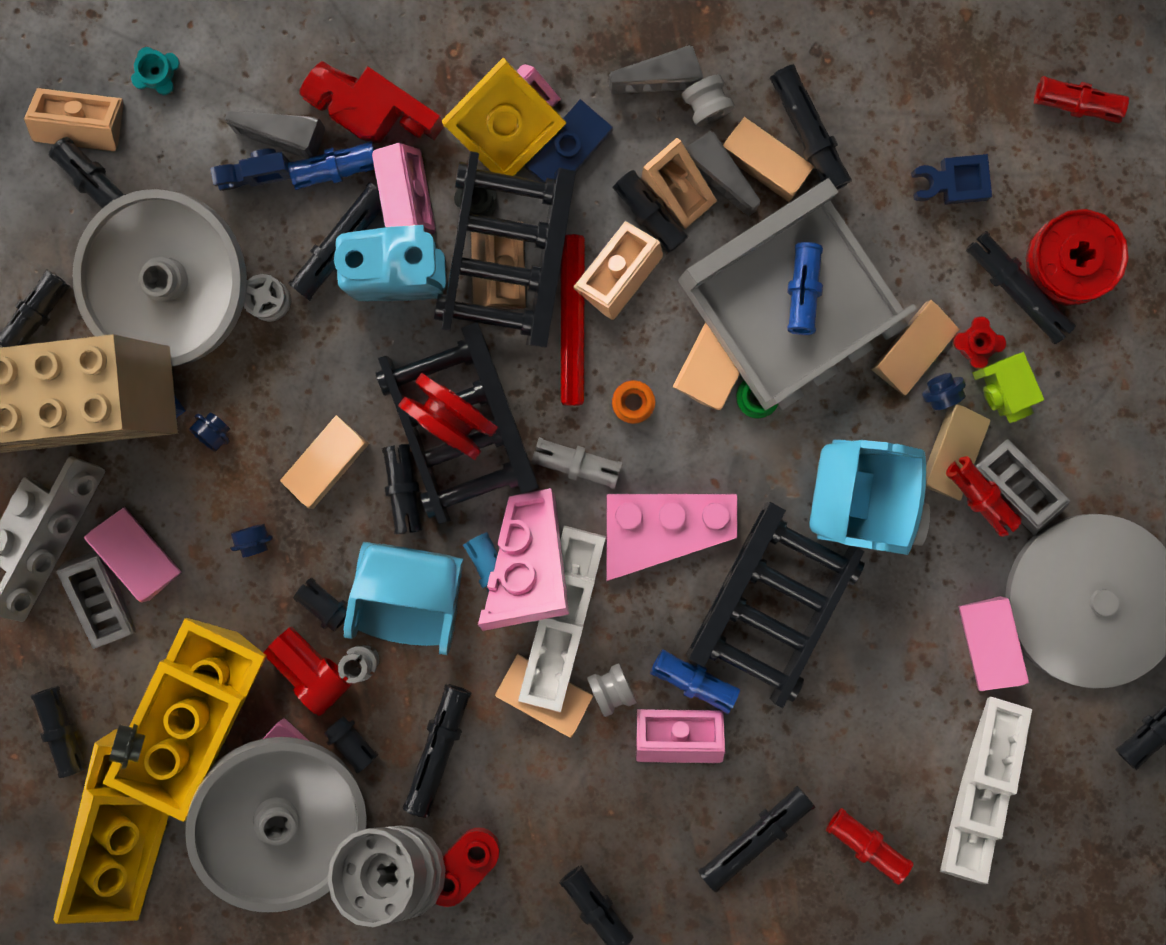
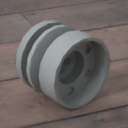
(365, 875)

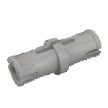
(576, 463)
(349, 664)

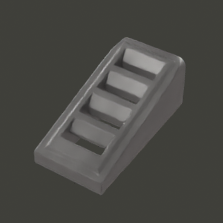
(661, 73)
(288, 132)
(722, 172)
(1045, 488)
(81, 604)

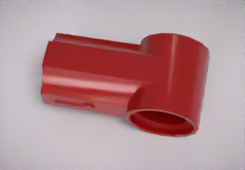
(313, 677)

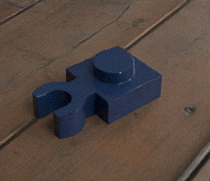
(262, 168)
(960, 180)

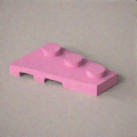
(662, 527)
(529, 565)

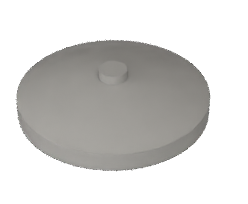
(160, 273)
(1091, 600)
(272, 823)

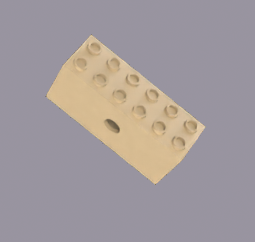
(84, 392)

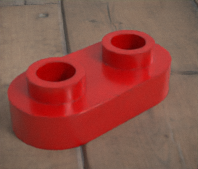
(465, 870)

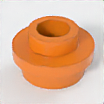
(637, 388)

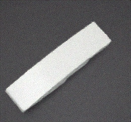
(559, 636)
(985, 790)

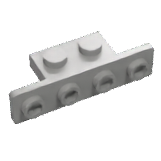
(37, 531)

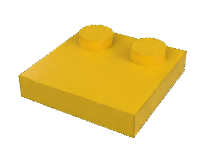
(503, 120)

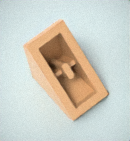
(678, 183)

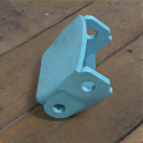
(390, 264)
(869, 495)
(404, 596)

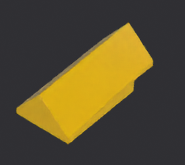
(187, 715)
(109, 850)

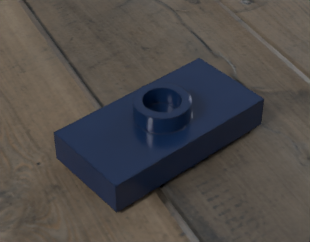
(571, 144)

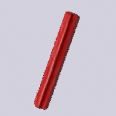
(572, 321)

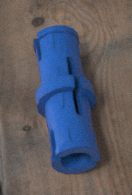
(332, 165)
(805, 288)
(695, 681)

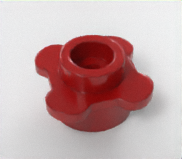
(967, 345)

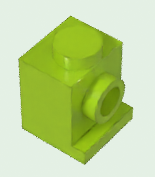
(1010, 387)

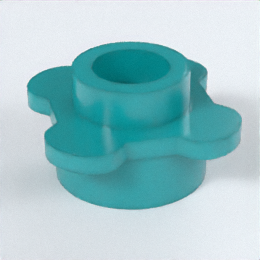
(144, 64)

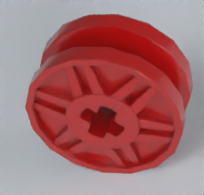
(1094, 239)
(448, 416)

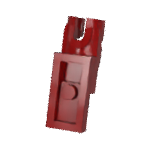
(367, 105)

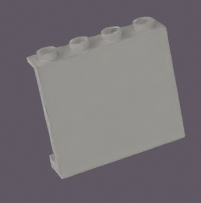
(748, 306)

